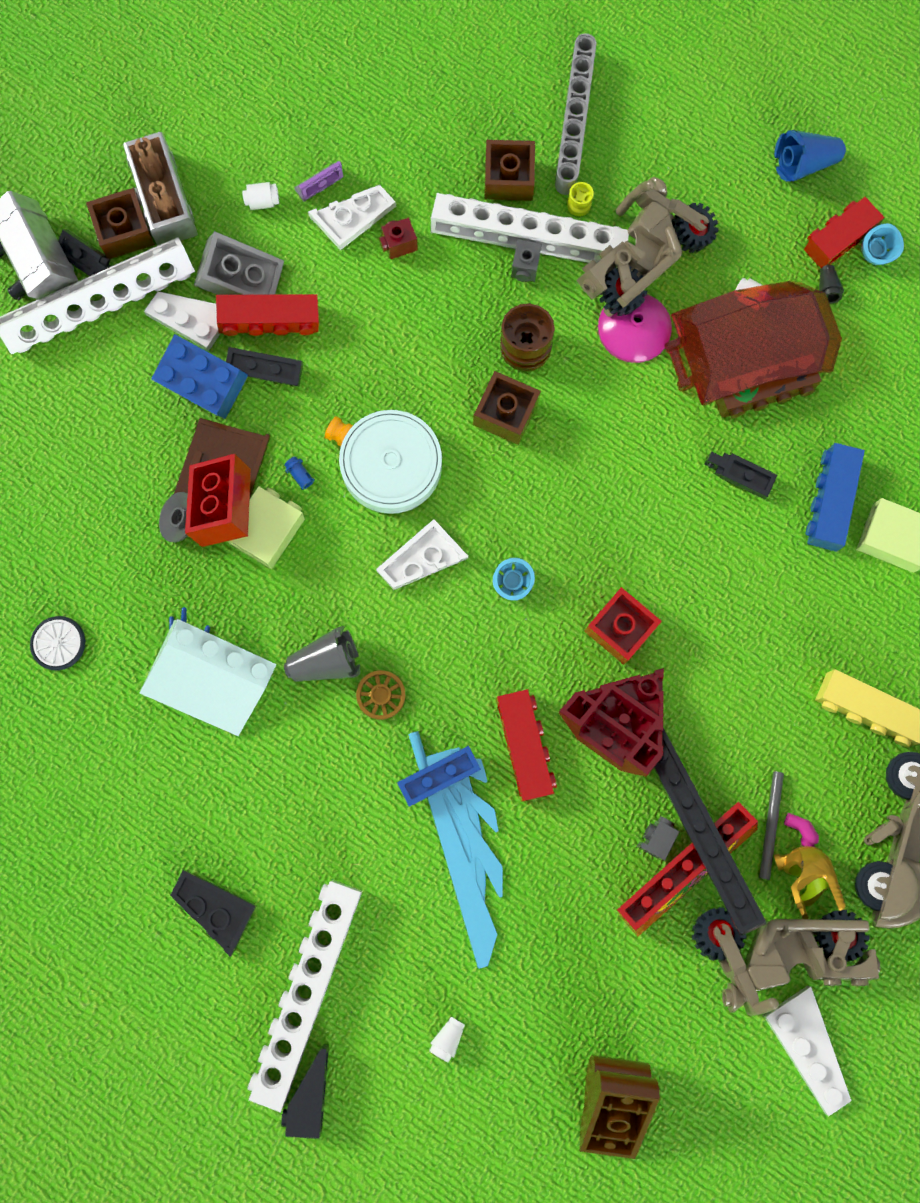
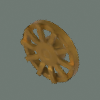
(380, 695)

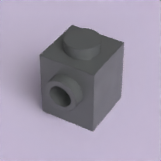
(526, 260)

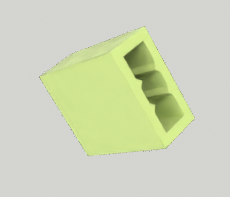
(270, 527)
(892, 535)

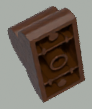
(617, 1106)

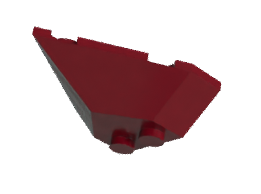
(621, 721)

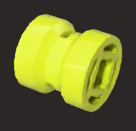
(580, 199)

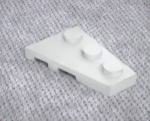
(352, 217)
(187, 317)
(421, 556)

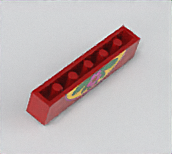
(682, 873)

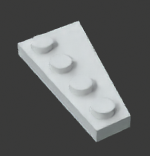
(807, 1043)

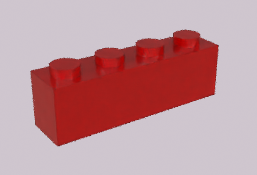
(267, 314)
(525, 746)

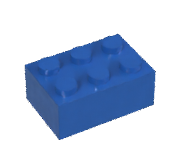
(199, 376)

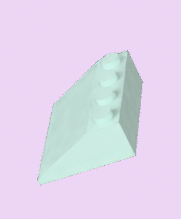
(207, 677)

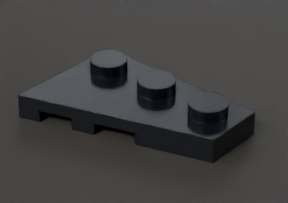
(214, 908)

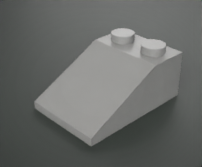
(237, 268)

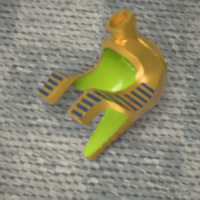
(815, 872)

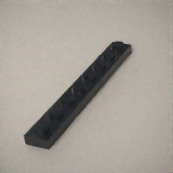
(707, 841)

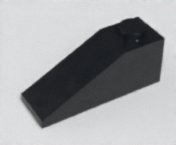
(306, 1108)

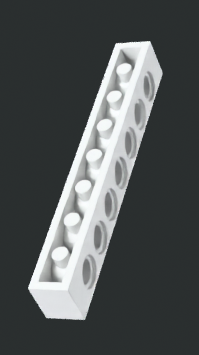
(486, 222)
(99, 283)
(271, 1092)

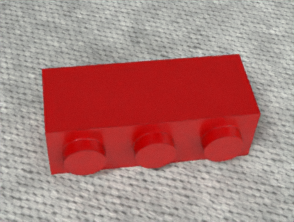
(842, 232)

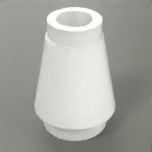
(447, 1040)

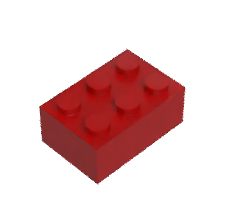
(218, 500)

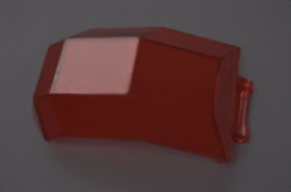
(754, 339)

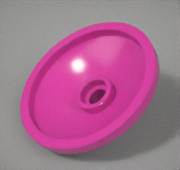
(633, 340)

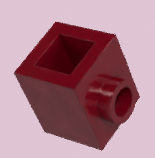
(398, 238)

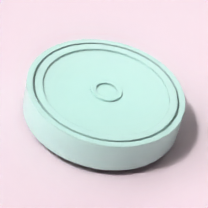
(390, 461)

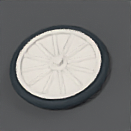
(57, 643)

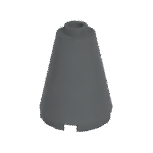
(325, 658)

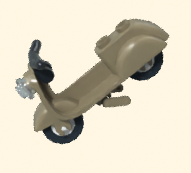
(894, 885)

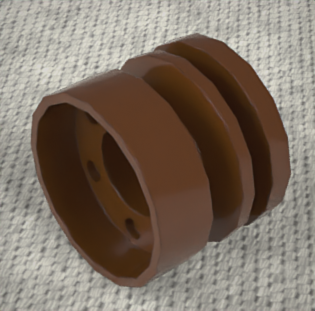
(526, 337)

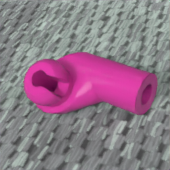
(807, 830)

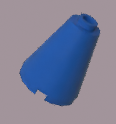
(806, 153)

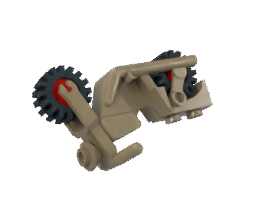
(630, 269)
(779, 948)

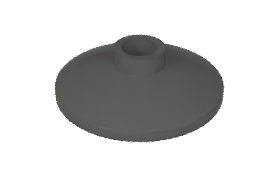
(173, 518)

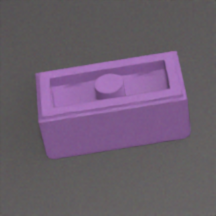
(320, 181)

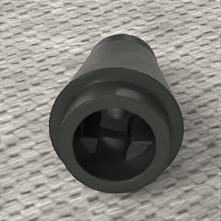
(830, 284)

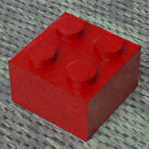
(622, 626)

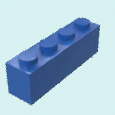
(835, 497)

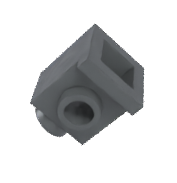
(659, 838)

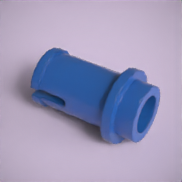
(298, 472)

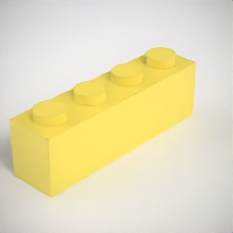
(871, 707)

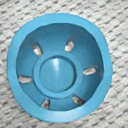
(875, 248)
(513, 579)

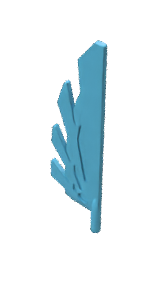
(465, 851)

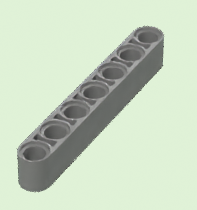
(576, 103)

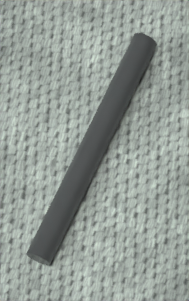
(771, 825)

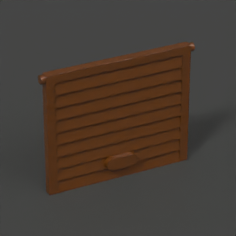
(220, 440)

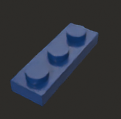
(438, 776)

